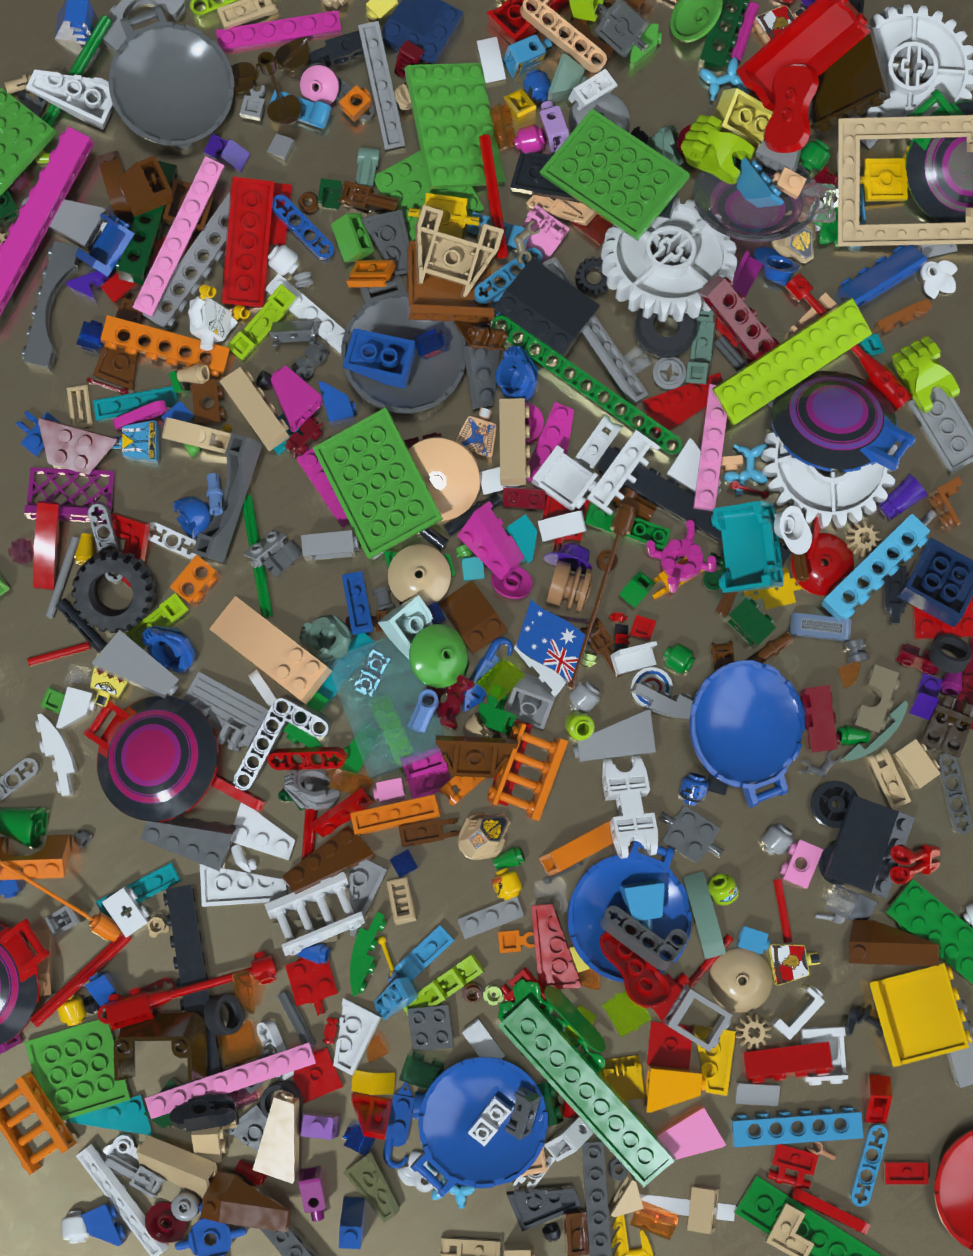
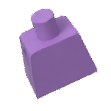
(319, 1125)

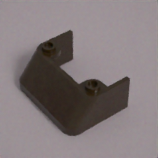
(184, 1031)

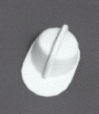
(793, 529)

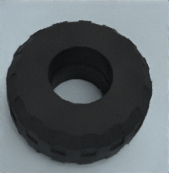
(664, 346)

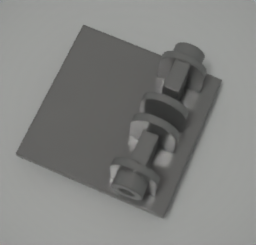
(430, 1027)

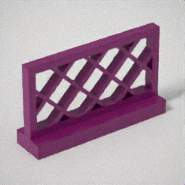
(69, 512)

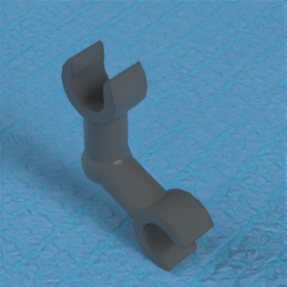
(821, 771)

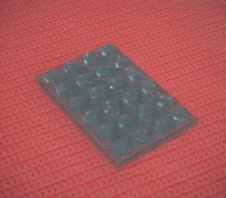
(378, 702)

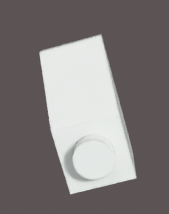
(76, 706)

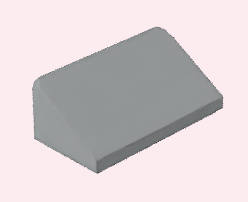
(757, 1094)

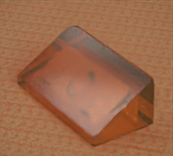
(244, 990)
(655, 1220)

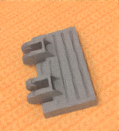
(226, 710)

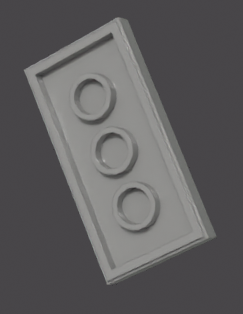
(946, 430)

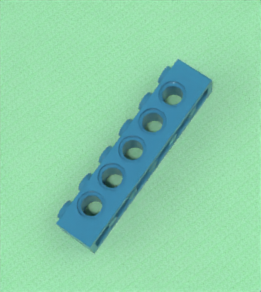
(851, 1130)

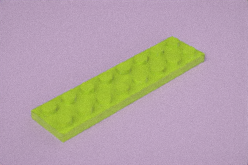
(792, 361)

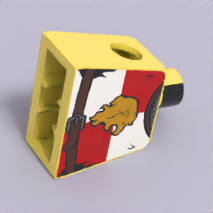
(790, 962)

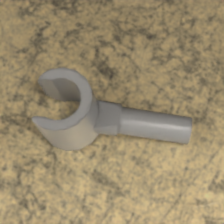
(836, 918)

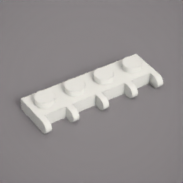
(620, 471)

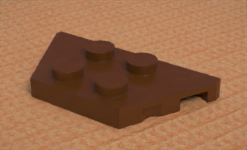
(475, 754)

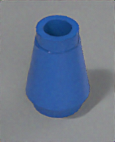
(316, 953)

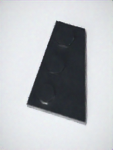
(542, 1204)

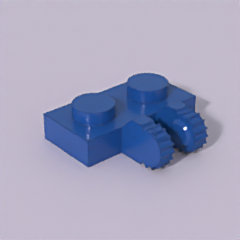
(33, 440)

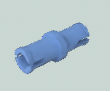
(214, 494)

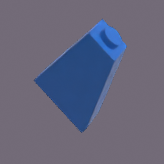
(352, 1223)

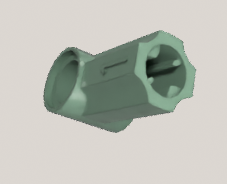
(367, 161)

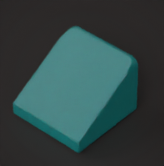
(872, 345)
(472, 568)

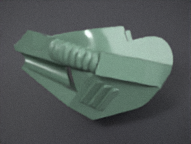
(666, 143)
(326, 638)

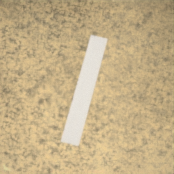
(682, 1206)

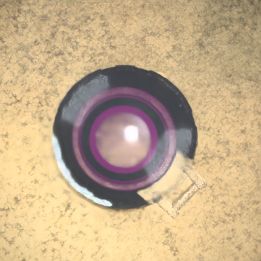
(732, 215)

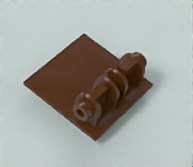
(482, 335)

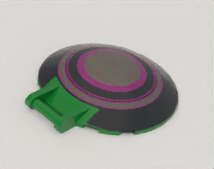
(941, 167)

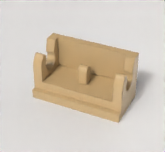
(703, 1209)

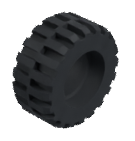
(98, 613)

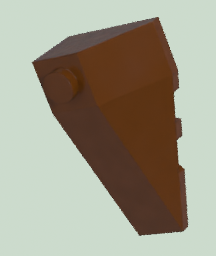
(886, 945)
(237, 1203)

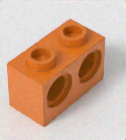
(189, 576)

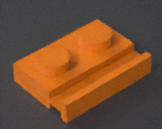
(371, 273)

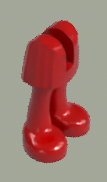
(923, 858)

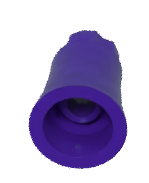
(903, 497)

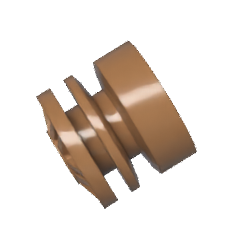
(569, 585)

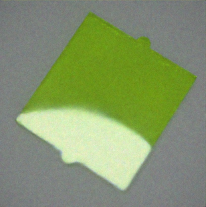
(501, 679)
(625, 1014)

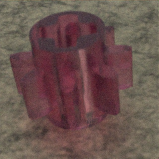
(20, 183)
(21, 551)

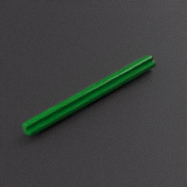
(82, 61)
(259, 572)

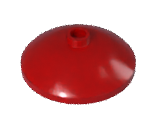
(826, 578)

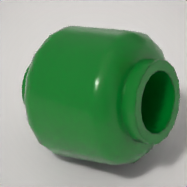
(815, 155)
(679, 658)

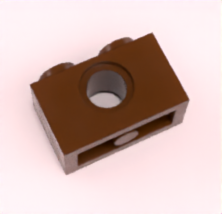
(202, 392)

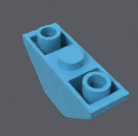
(756, 185)
(395, 997)

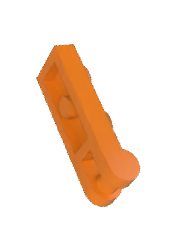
(464, 784)

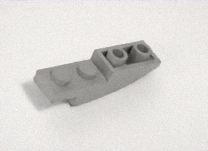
(661, 702)

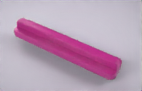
(745, 31)

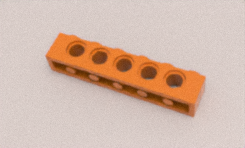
(114, 326)

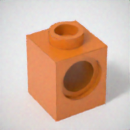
(351, 110)

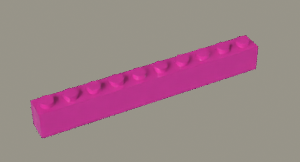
(41, 209)

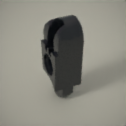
(339, 50)
(215, 1112)

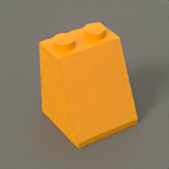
(671, 1086)

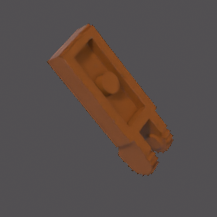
(904, 315)

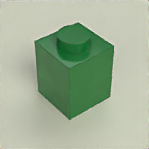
(637, 588)

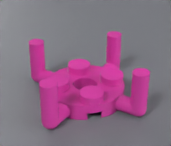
(676, 549)

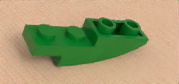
(641, 531)
(361, 961)

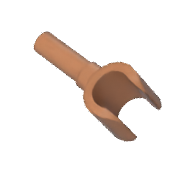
(818, 1149)

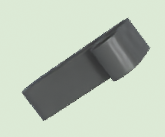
(643, 934)

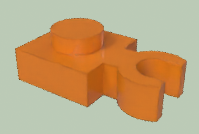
(511, 940)

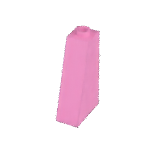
(691, 1135)

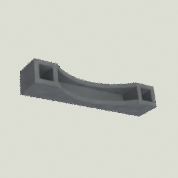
(61, 265)
(241, 461)

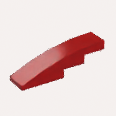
(118, 288)
(46, 545)

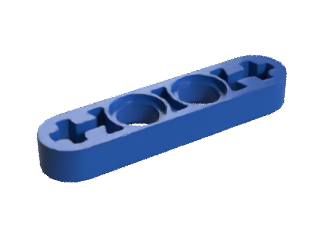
(299, 229)

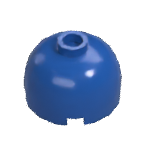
(193, 515)

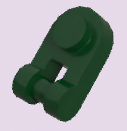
(711, 579)

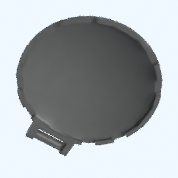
(170, 81)
(429, 379)

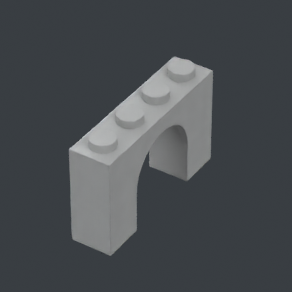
(115, 35)

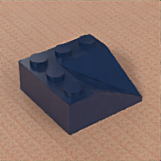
(425, 24)
(940, 582)

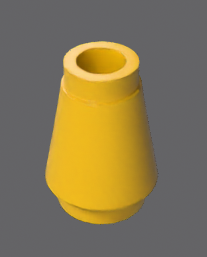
(85, 548)

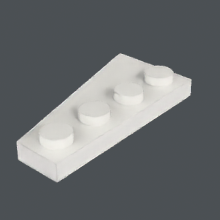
(238, 887)

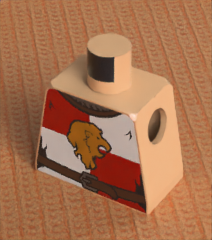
(774, 21)

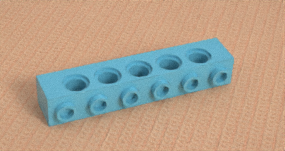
(911, 528)

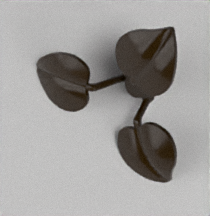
(293, 56)

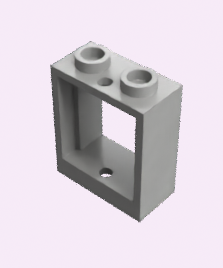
(329, 545)
(679, 1009)

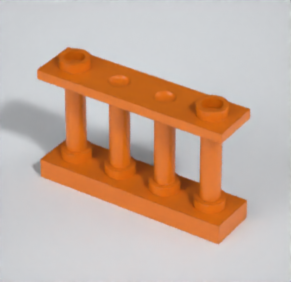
(540, 787)
(395, 815)
(49, 1120)

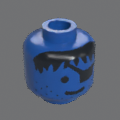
(537, 85)
(693, 788)

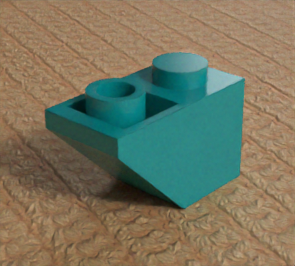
(525, 537)

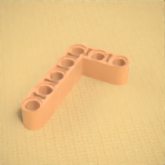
(566, 44)

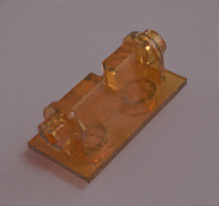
(500, 118)
(348, 781)

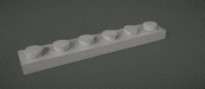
(381, 85)

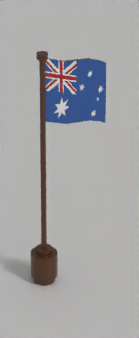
(557, 641)

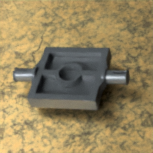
(622, 27)
(691, 834)

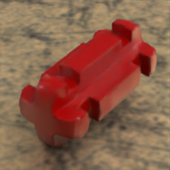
(330, 1030)

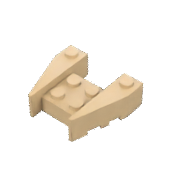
(451, 256)

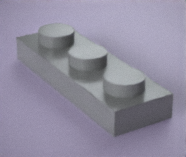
(490, 917)

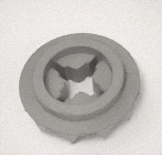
(677, 368)

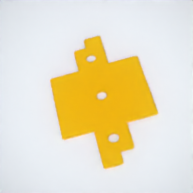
(776, 598)

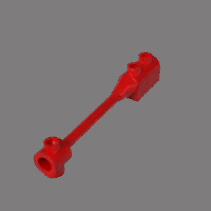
(879, 374)
(139, 1005)

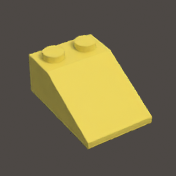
(742, 116)

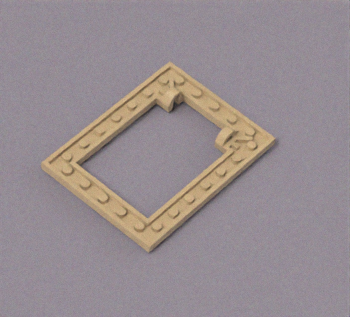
(849, 136)

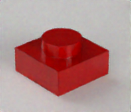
(642, 628)

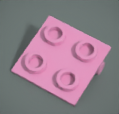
(550, 234)

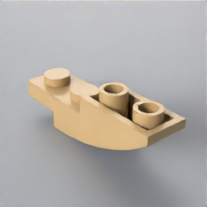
(195, 435)

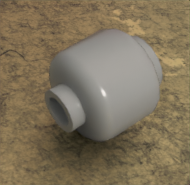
(584, 696)
(777, 839)
(192, 1205)

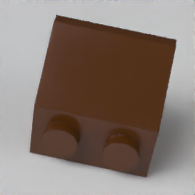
(179, 192)

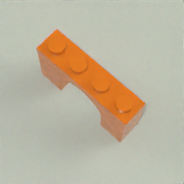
(46, 863)

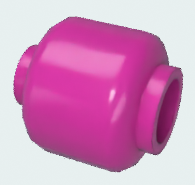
(530, 139)

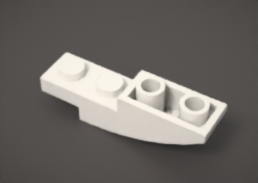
(55, 744)

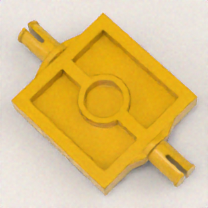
(884, 179)
(454, 213)

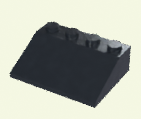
(547, 307)
(864, 846)

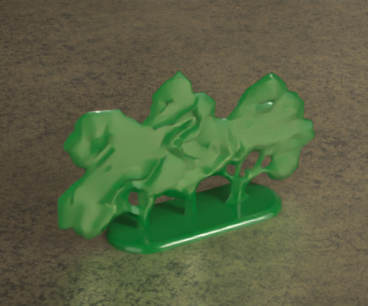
(569, 1013)

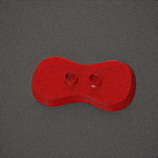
(789, 123)
(642, 981)

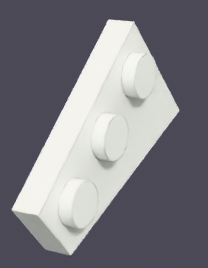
(261, 834)
(355, 1034)

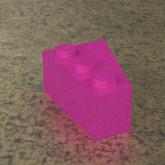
(490, 542)

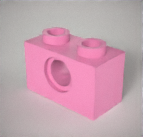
(389, 791)
(810, 854)

